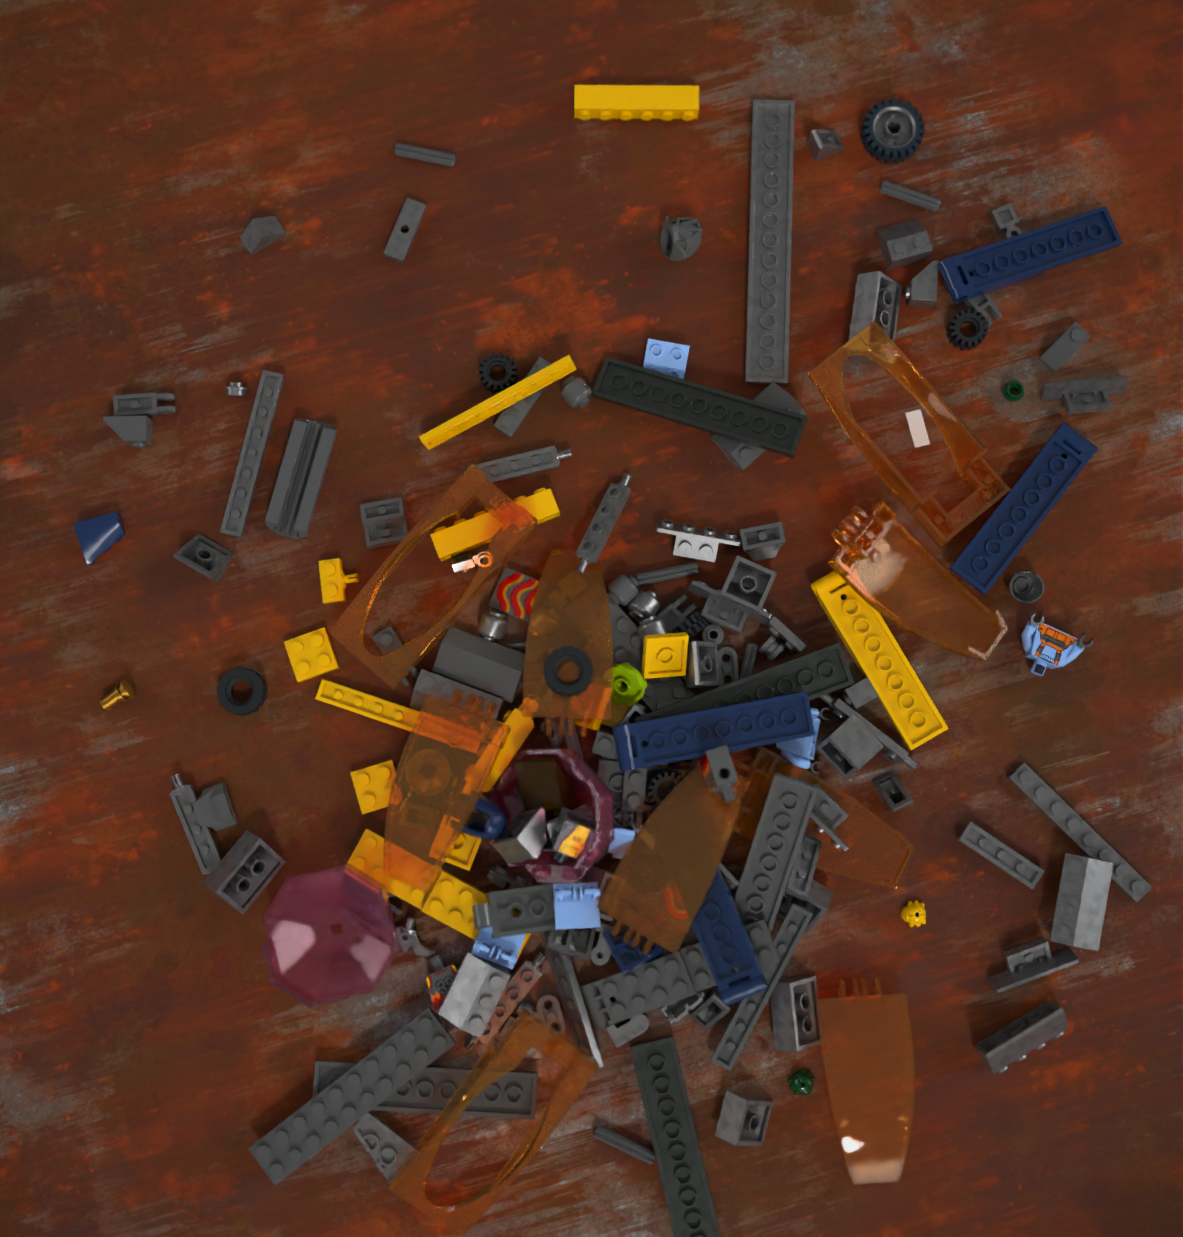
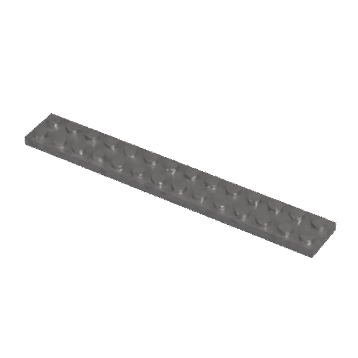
(769, 242)

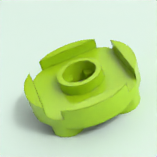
(635, 683)

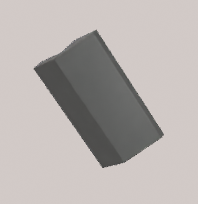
(480, 664)

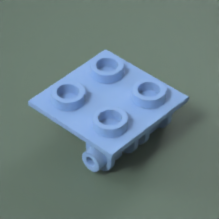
(666, 357)
(576, 905)
(498, 950)

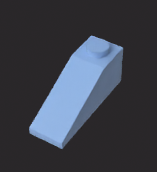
(622, 839)

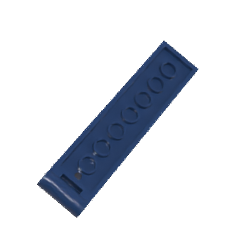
(1028, 254)
(1023, 508)
(695, 732)
(727, 945)

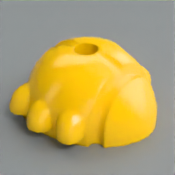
(908, 913)

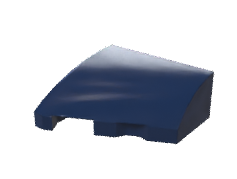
(99, 534)
(627, 956)

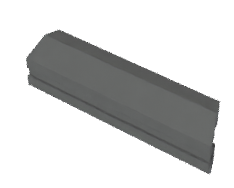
(300, 478)

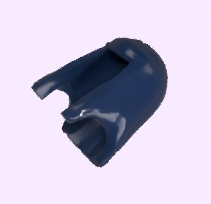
(485, 820)

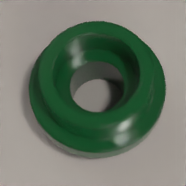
(1017, 386)

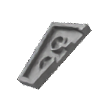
(384, 1144)

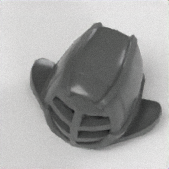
(682, 237)

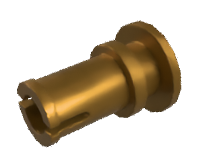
(119, 694)

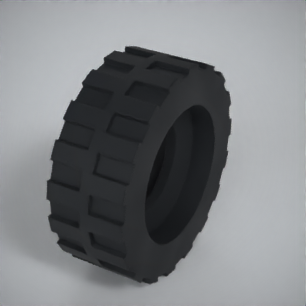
(568, 654)
(225, 687)

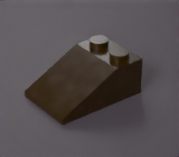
(544, 786)

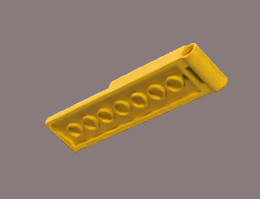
(880, 660)
(446, 899)

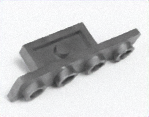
(1085, 395)
(696, 541)
(724, 611)
(828, 817)
(1029, 963)

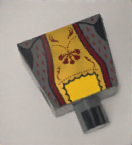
(572, 835)

